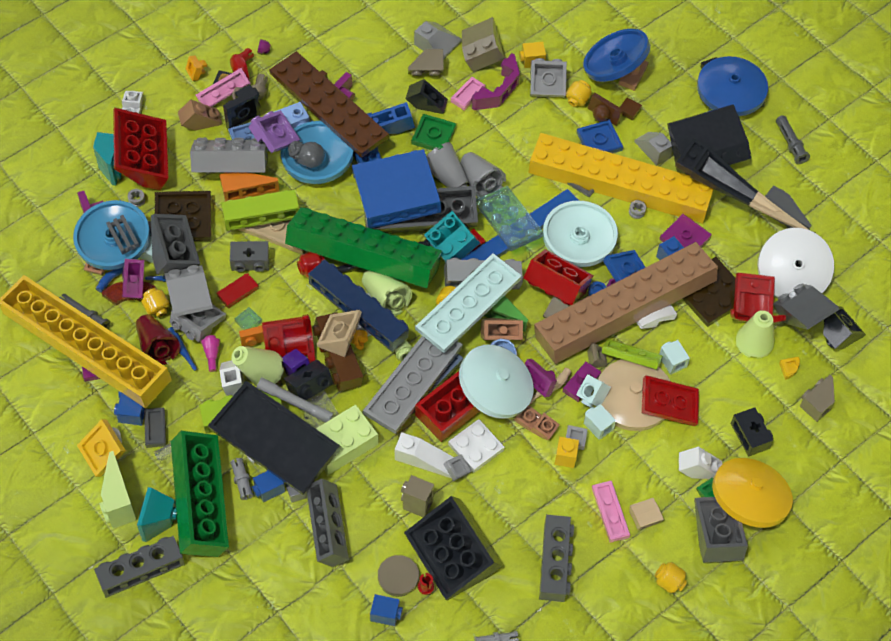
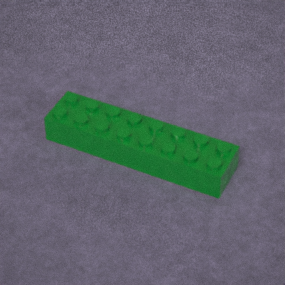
(363, 247)

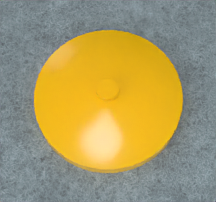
(752, 492)

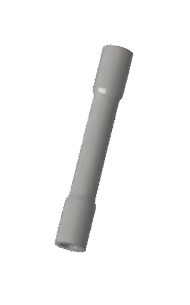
(274, 390)

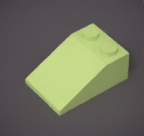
(116, 502)

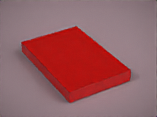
(670, 400)

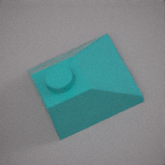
(156, 514)

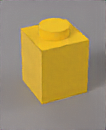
(530, 52)
(566, 452)

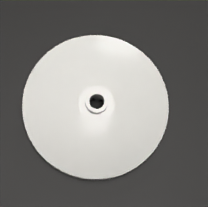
(792, 245)

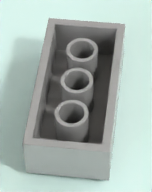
(228, 155)

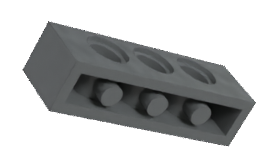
(327, 523)
(133, 576)
(556, 589)

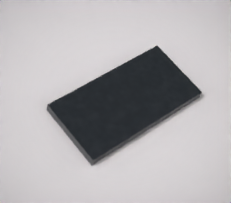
(274, 437)

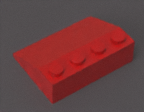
(140, 148)

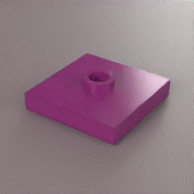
(686, 232)

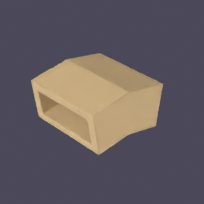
(646, 514)

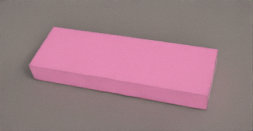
(223, 88)
(610, 511)

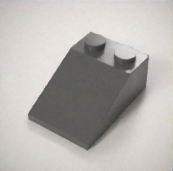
(172, 243)
(804, 306)
(719, 534)

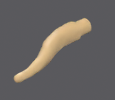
(561, 379)

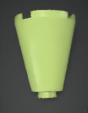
(388, 291)
(756, 335)
(258, 363)

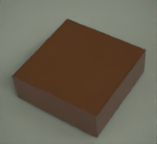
(630, 108)

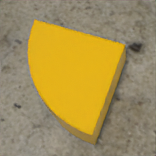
(789, 366)

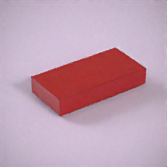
(237, 290)

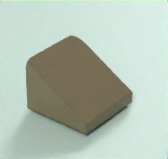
(554, 306)

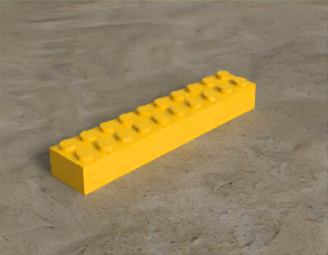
(620, 177)
(85, 341)

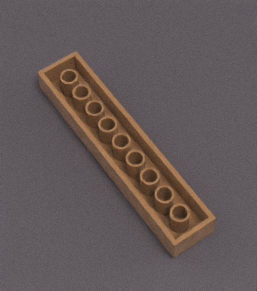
(625, 302)

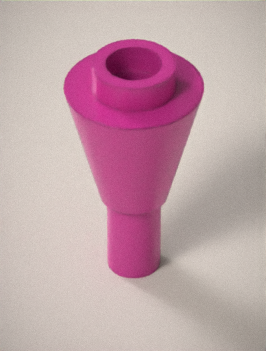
(211, 347)

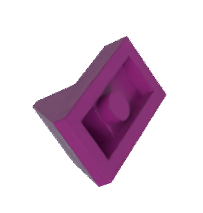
(133, 278)

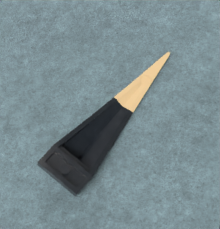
(714, 172)

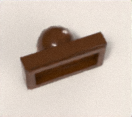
(605, 110)

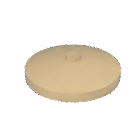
(625, 394)

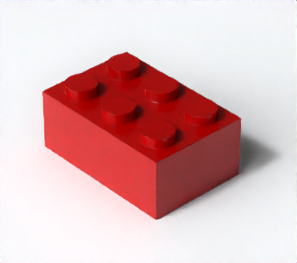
(558, 277)
(445, 408)

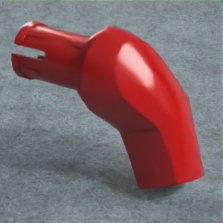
(239, 61)

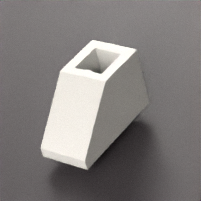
(231, 378)
(698, 463)

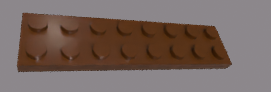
(329, 104)

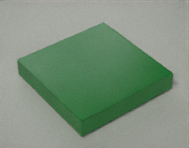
(433, 132)

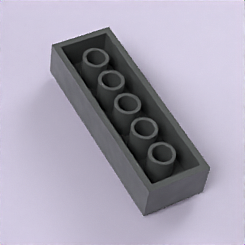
(456, 199)

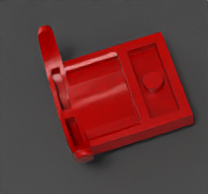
(752, 295)
(288, 335)

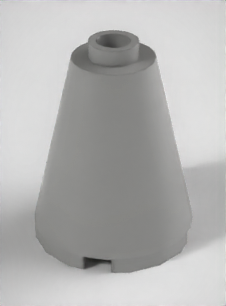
(447, 167)
(482, 174)

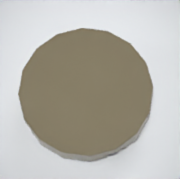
(398, 575)

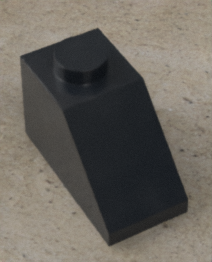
(426, 97)

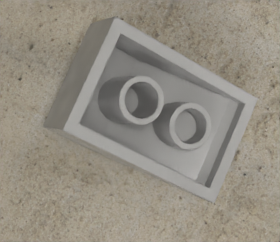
(188, 290)

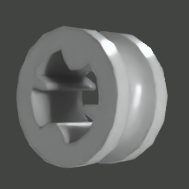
(135, 193)
(638, 205)

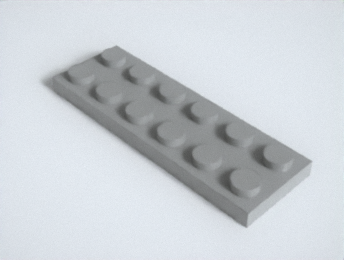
(409, 384)

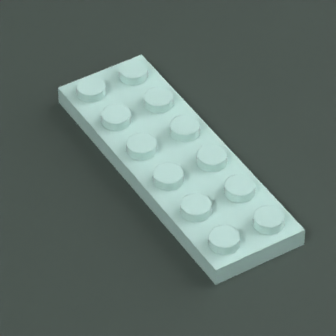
(468, 303)

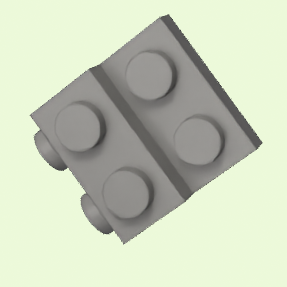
(548, 78)
(198, 324)

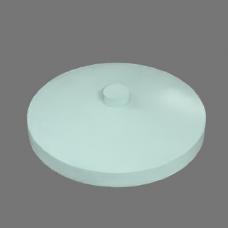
(580, 233)
(496, 381)

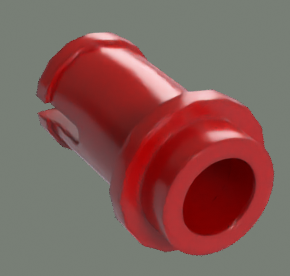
(424, 581)

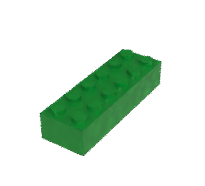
(199, 494)

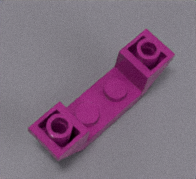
(487, 99)

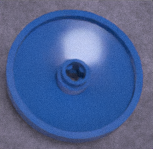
(616, 55)
(732, 82)

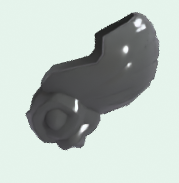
(308, 154)

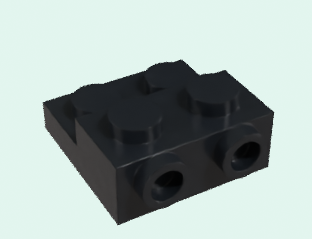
(243, 108)

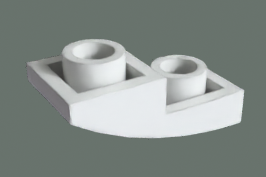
(132, 101)
(653, 319)

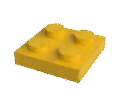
(98, 444)

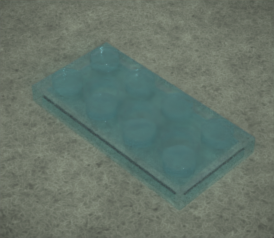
(509, 218)

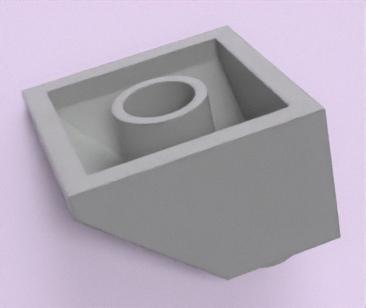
(434, 36)

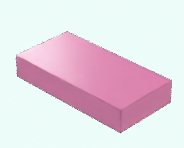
(463, 96)

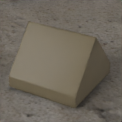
(595, 356)

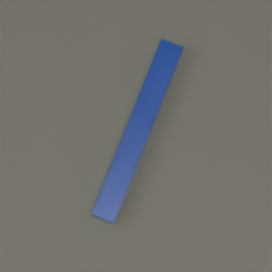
(496, 244)

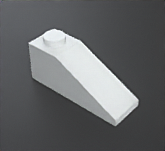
(421, 454)

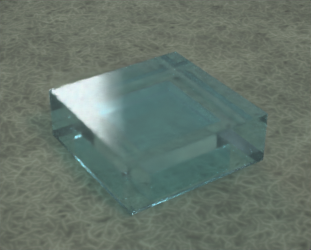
(248, 319)

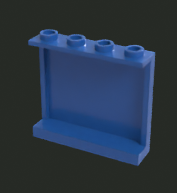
(396, 188)

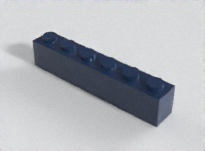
(350, 297)

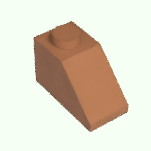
(501, 328)

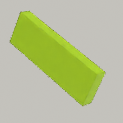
(632, 354)

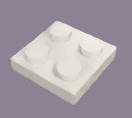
(476, 445)

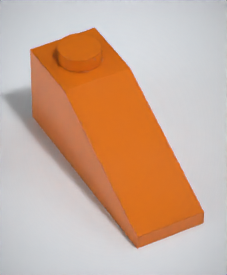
(243, 184)

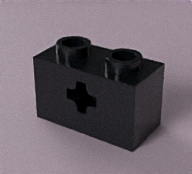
(309, 380)
(752, 431)

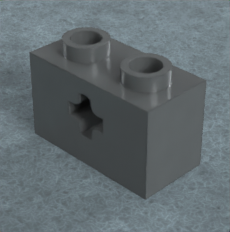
(249, 256)

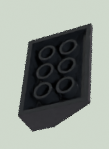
(717, 129)
(453, 548)

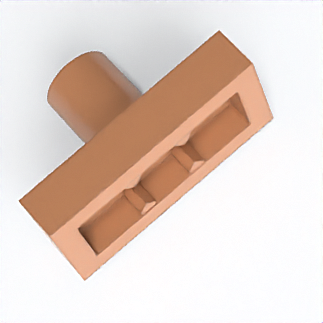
(632, 79)

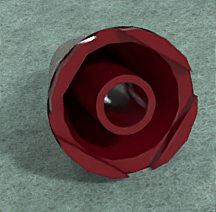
(156, 339)

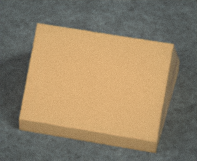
(339, 332)

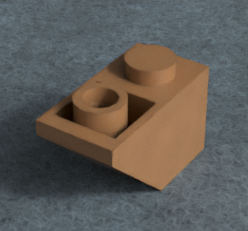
(198, 116)

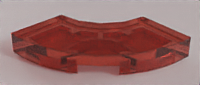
(114, 292)

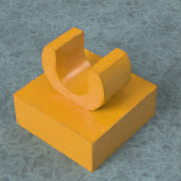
(195, 67)

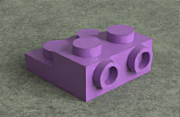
(273, 130)

